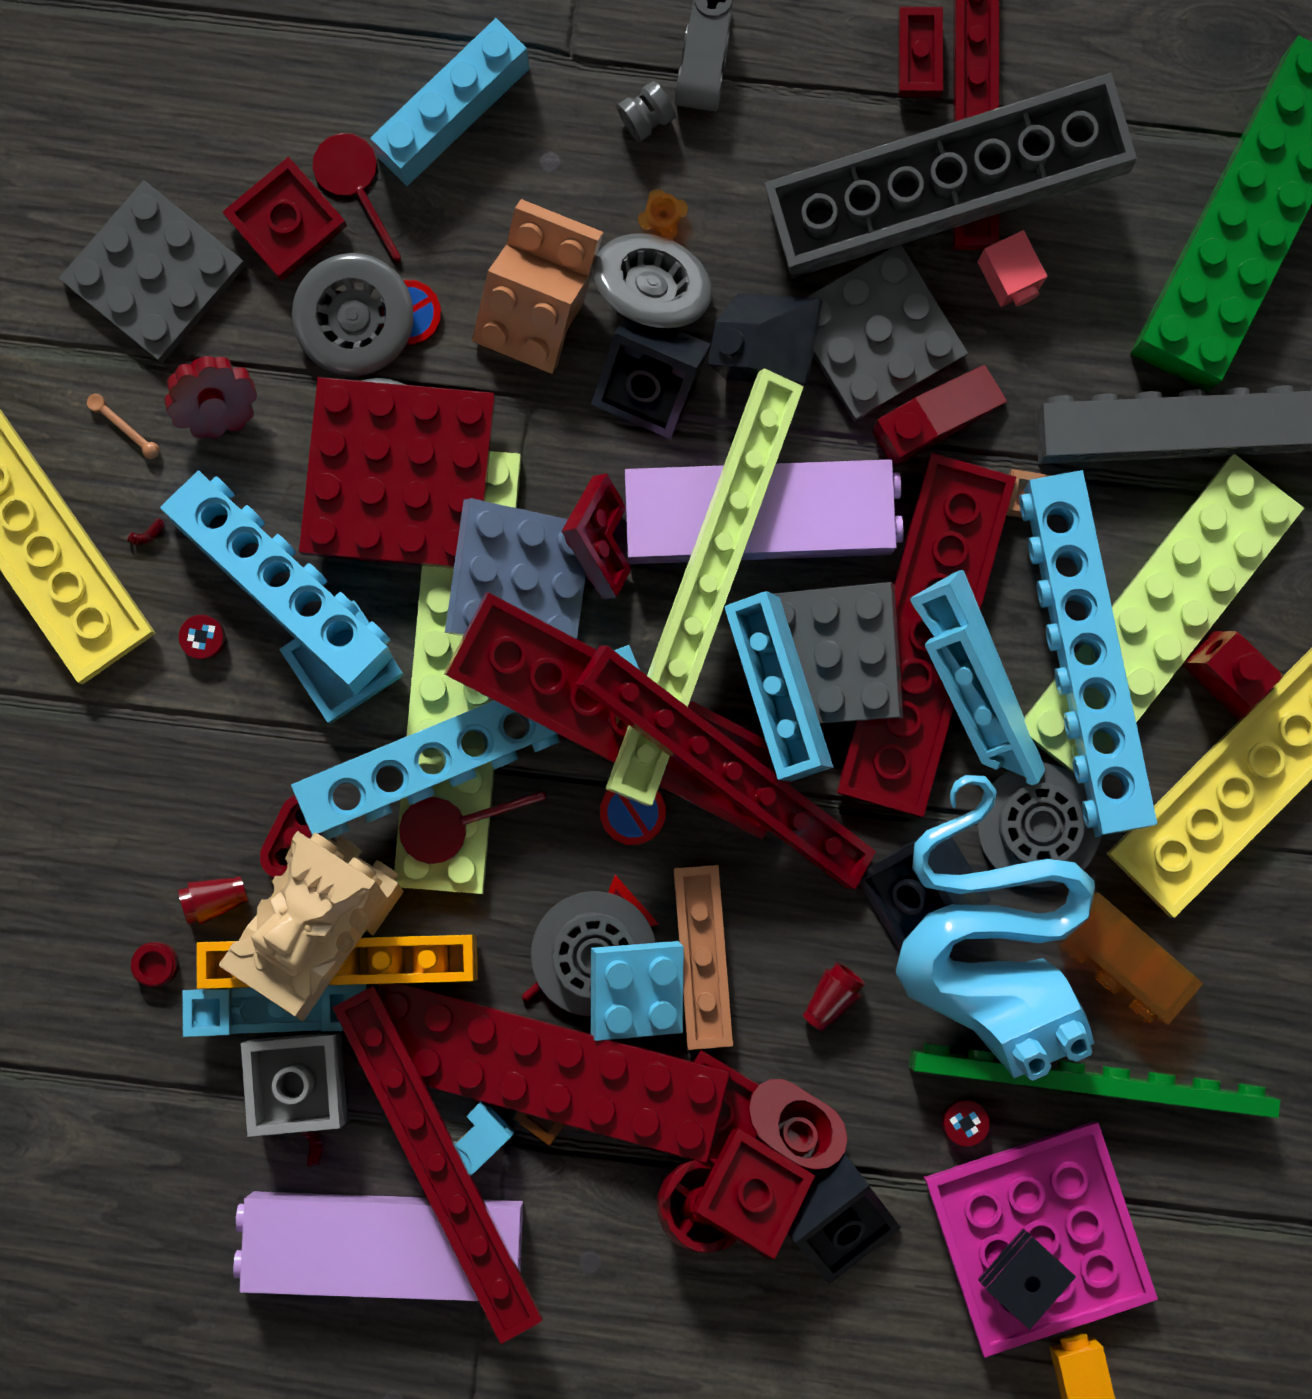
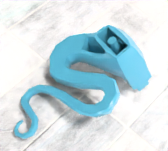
(1015, 1008)

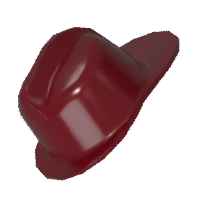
(797, 1124)

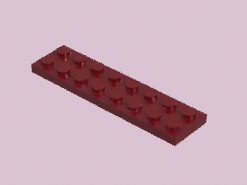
(950, 531)
(535, 674)
(558, 1072)

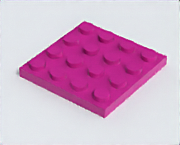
(1066, 1200)

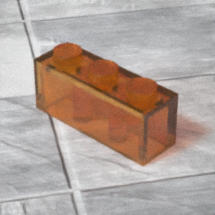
(1131, 963)

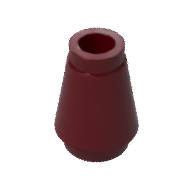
(211, 898)
(833, 996)

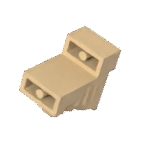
(311, 921)

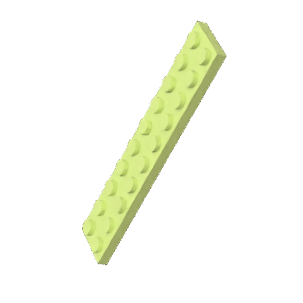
(439, 698)

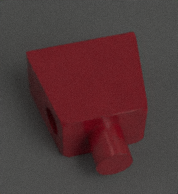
(1233, 672)

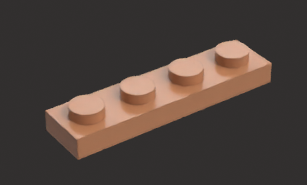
(704, 957)

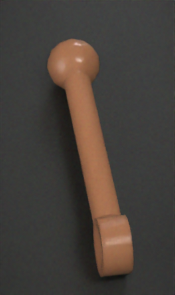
(98, 404)

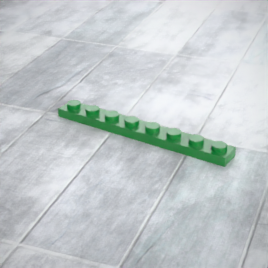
(1112, 1082)

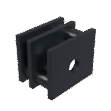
(1026, 1278)

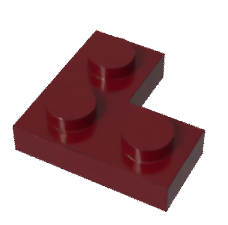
(591, 538)

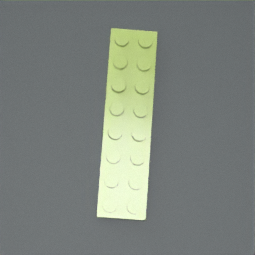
(1178, 596)

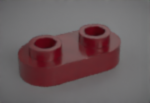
(280, 837)

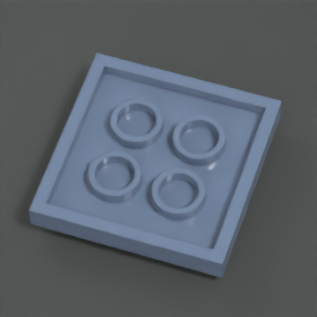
(519, 560)

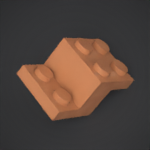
(536, 286)

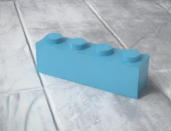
(451, 102)
(778, 687)

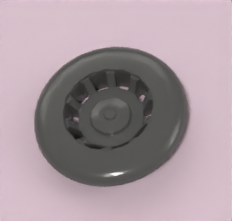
(662, 287)
(352, 314)
(1039, 822)
(554, 930)

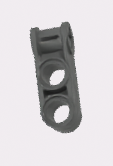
(704, 56)

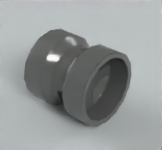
(646, 111)

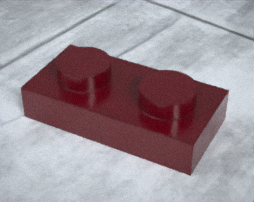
(920, 51)

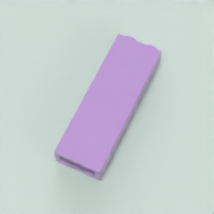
(804, 512)
(356, 1246)

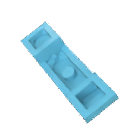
(247, 1011)

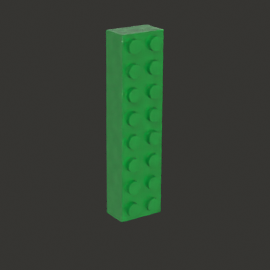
(1238, 235)

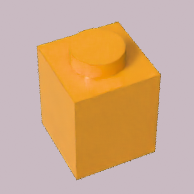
(1081, 1368)

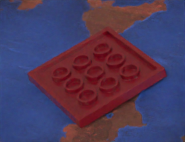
(393, 470)

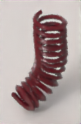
(153, 529)
(310, 1137)

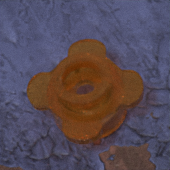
(658, 202)

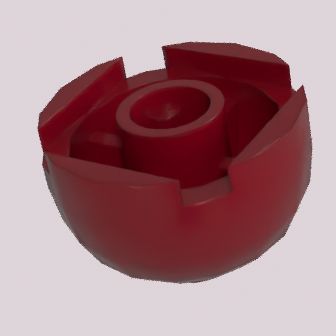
(674, 1209)

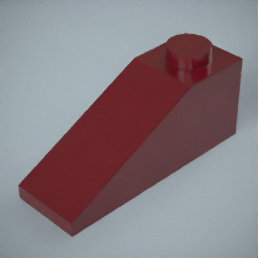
(937, 415)

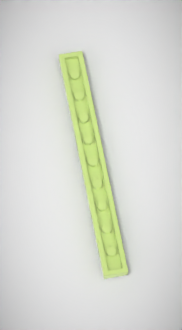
(710, 571)

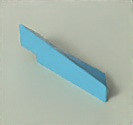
(976, 677)

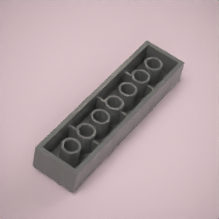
(951, 175)

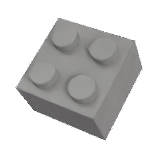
(294, 1083)

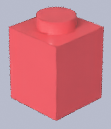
(1013, 270)

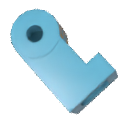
(484, 1138)

